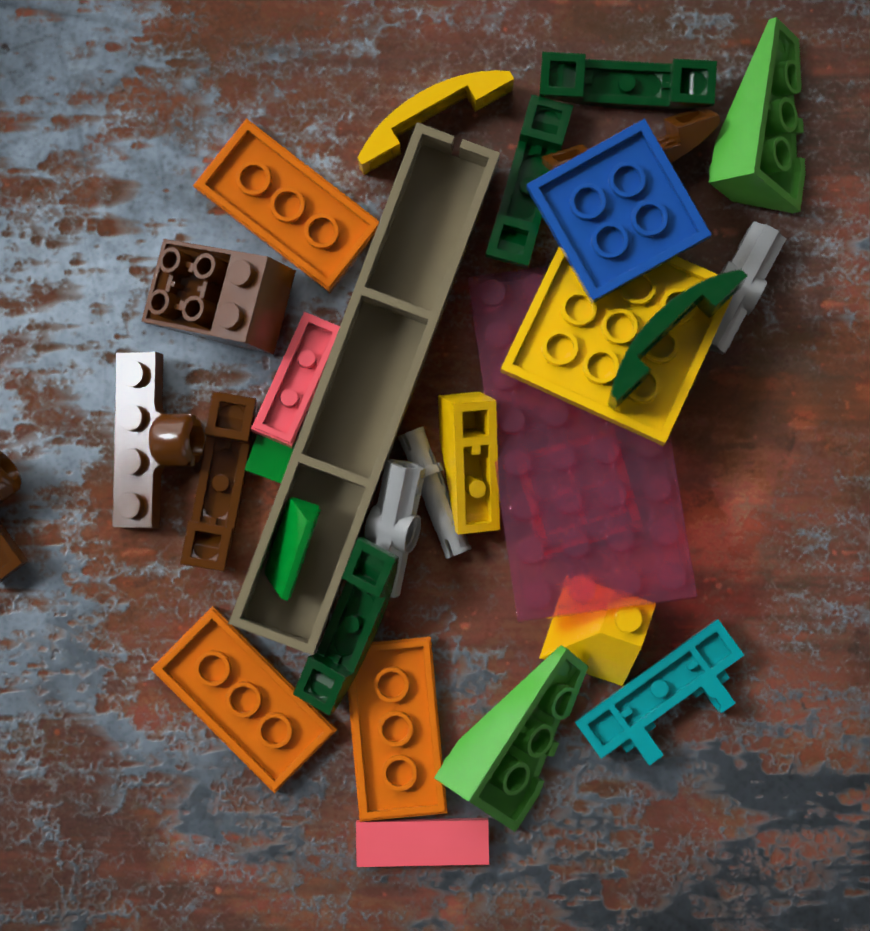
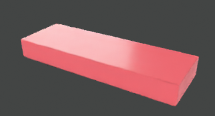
(296, 381)
(422, 842)

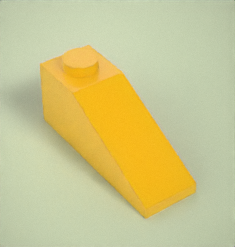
(469, 459)

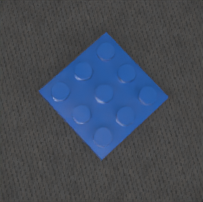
(618, 210)

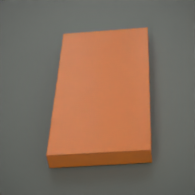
(287, 205)
(243, 699)
(397, 731)

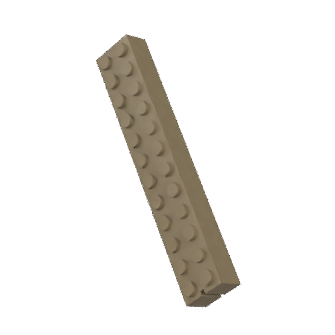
(370, 379)

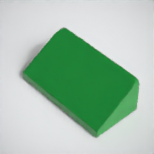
(291, 545)

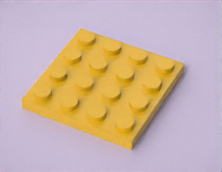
(577, 345)

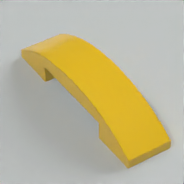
(479, 88)

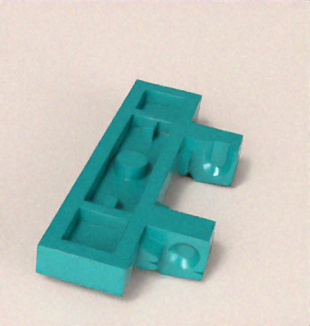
(688, 669)

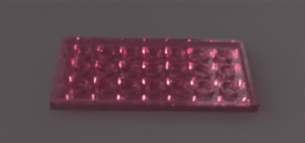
(582, 501)

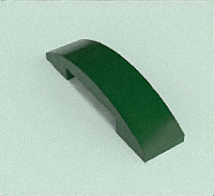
(628, 83)
(518, 215)
(706, 295)
(352, 627)

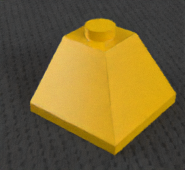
(602, 639)

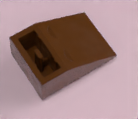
(219, 295)

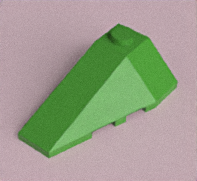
(757, 143)
(505, 751)

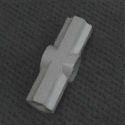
(755, 257)
(394, 518)

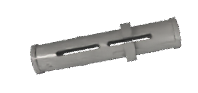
(434, 492)

